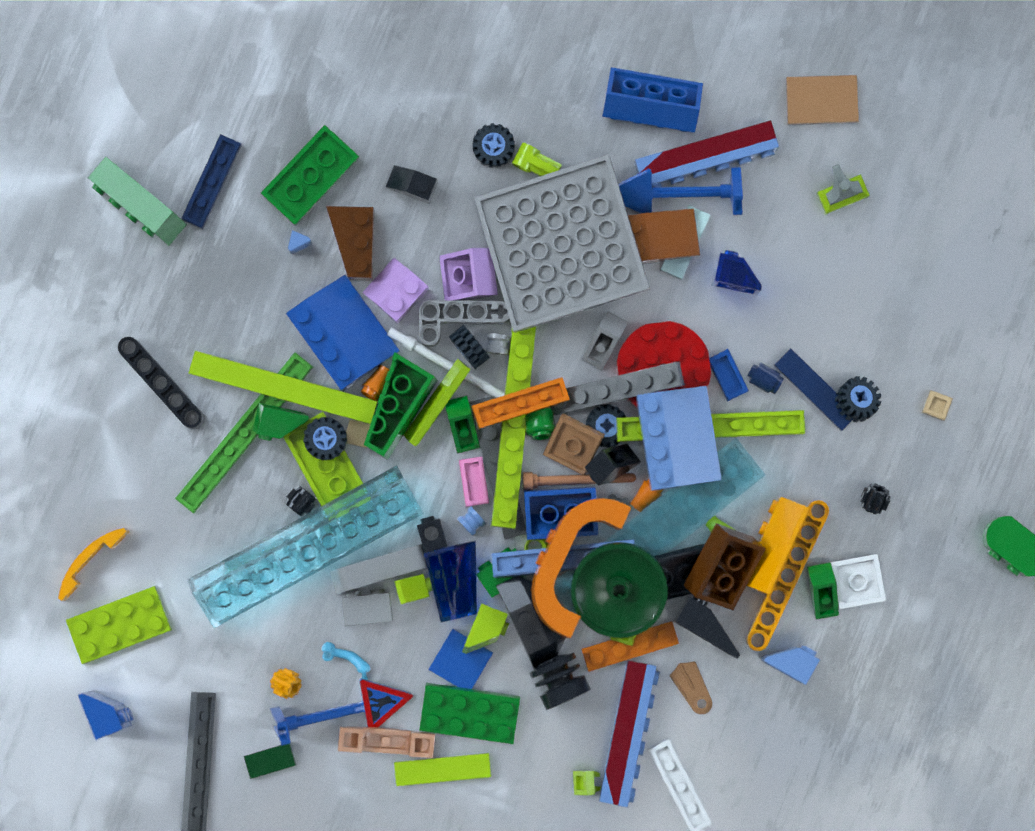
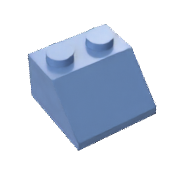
(794, 662)

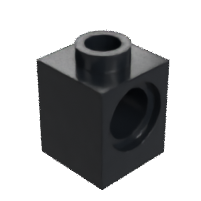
(439, 542)

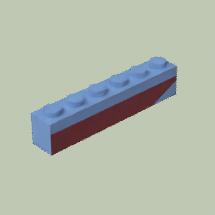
(710, 154)
(627, 733)

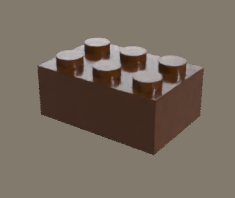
(724, 566)

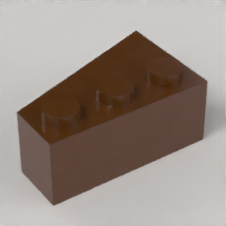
(355, 239)

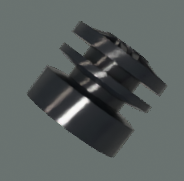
(559, 680)

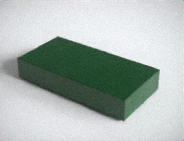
(269, 760)

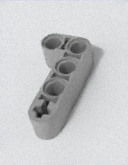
(464, 318)
(378, 569)

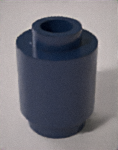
(765, 378)

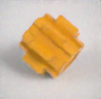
(285, 683)

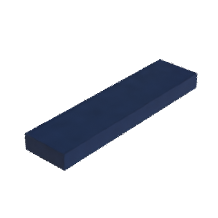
(211, 181)
(812, 387)

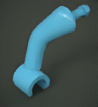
(331, 652)

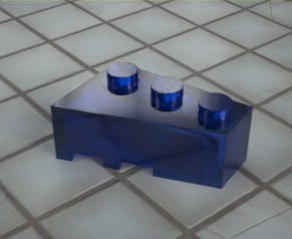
(454, 580)

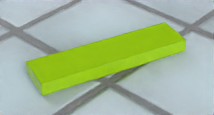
(436, 402)
(442, 769)

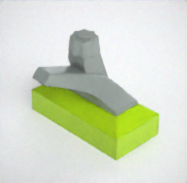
(843, 192)

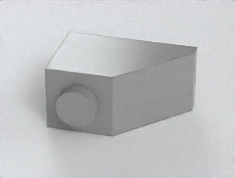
(604, 340)

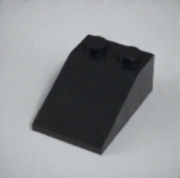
(703, 623)

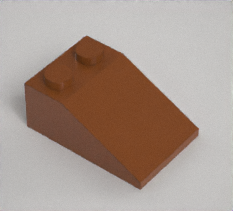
(665, 235)

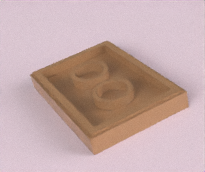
(822, 100)

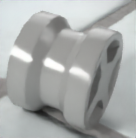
(498, 344)

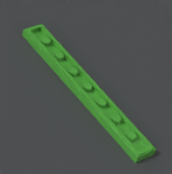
(235, 443)

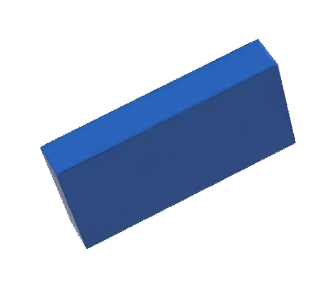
(727, 375)

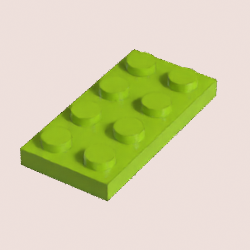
(326, 477)
(118, 625)

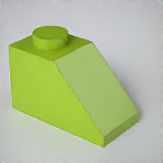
(413, 588)
(486, 628)

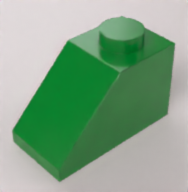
(276, 421)
(462, 424)
(823, 590)

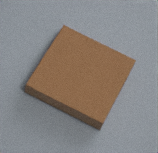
(573, 444)

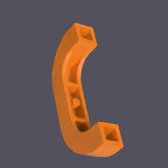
(550, 562)

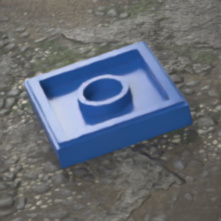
(457, 666)

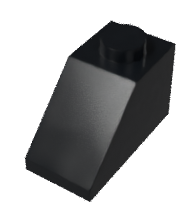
(412, 183)
(612, 464)

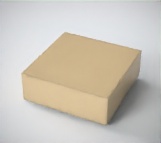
(937, 405)
(357, 433)

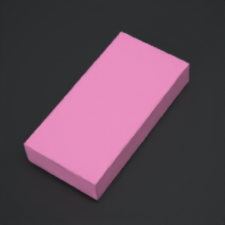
(474, 481)

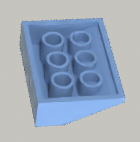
(678, 438)

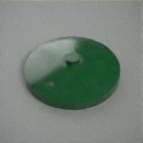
(619, 590)

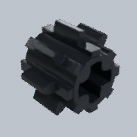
(875, 498)
(300, 501)

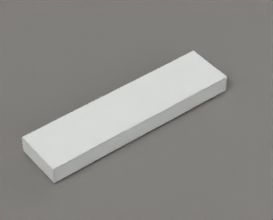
(680, 786)

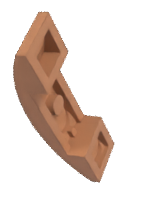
(386, 741)

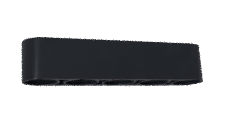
(153, 374)

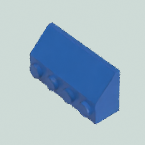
(653, 100)

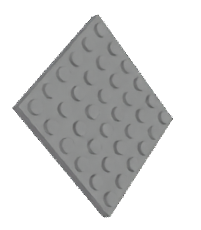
(562, 243)

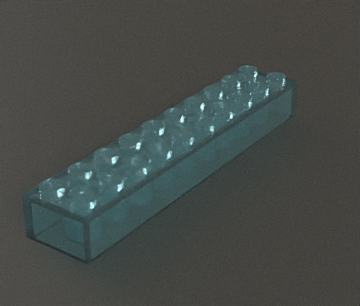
(681, 510)
(304, 547)

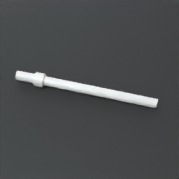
(410, 343)

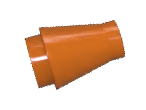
(375, 383)
(645, 496)

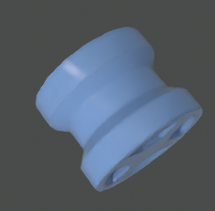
(471, 521)

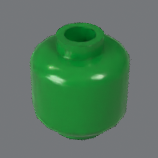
(540, 424)

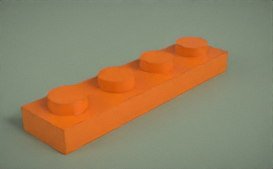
(520, 403)
(613, 652)

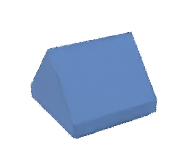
(298, 242)

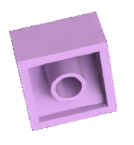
(468, 274)
(396, 290)

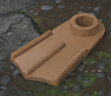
(692, 686)

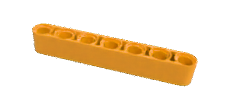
(787, 588)

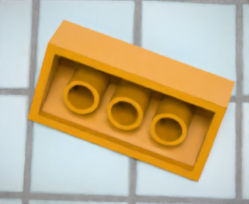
(777, 538)

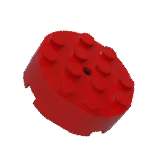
(664, 344)

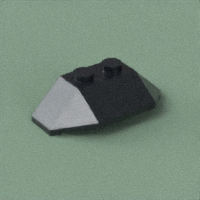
(535, 636)

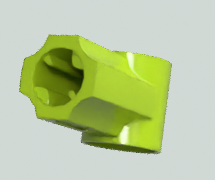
(531, 160)

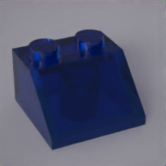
(735, 274)

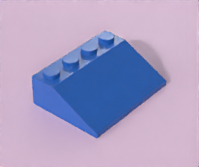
(342, 332)

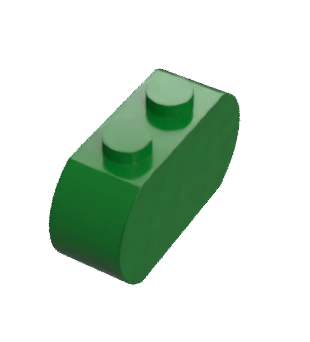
(1012, 544)

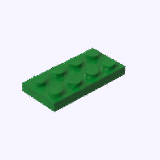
(310, 175)
(469, 713)

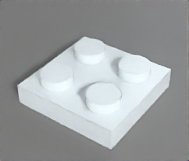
(858, 581)

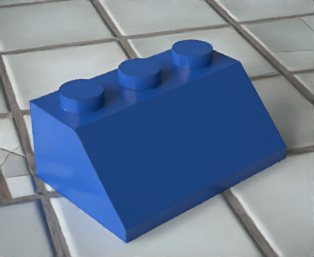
(548, 506)
(105, 714)

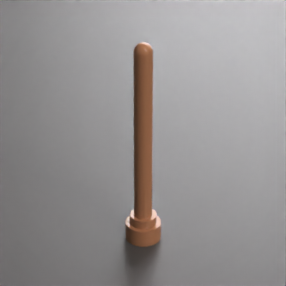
(533, 481)

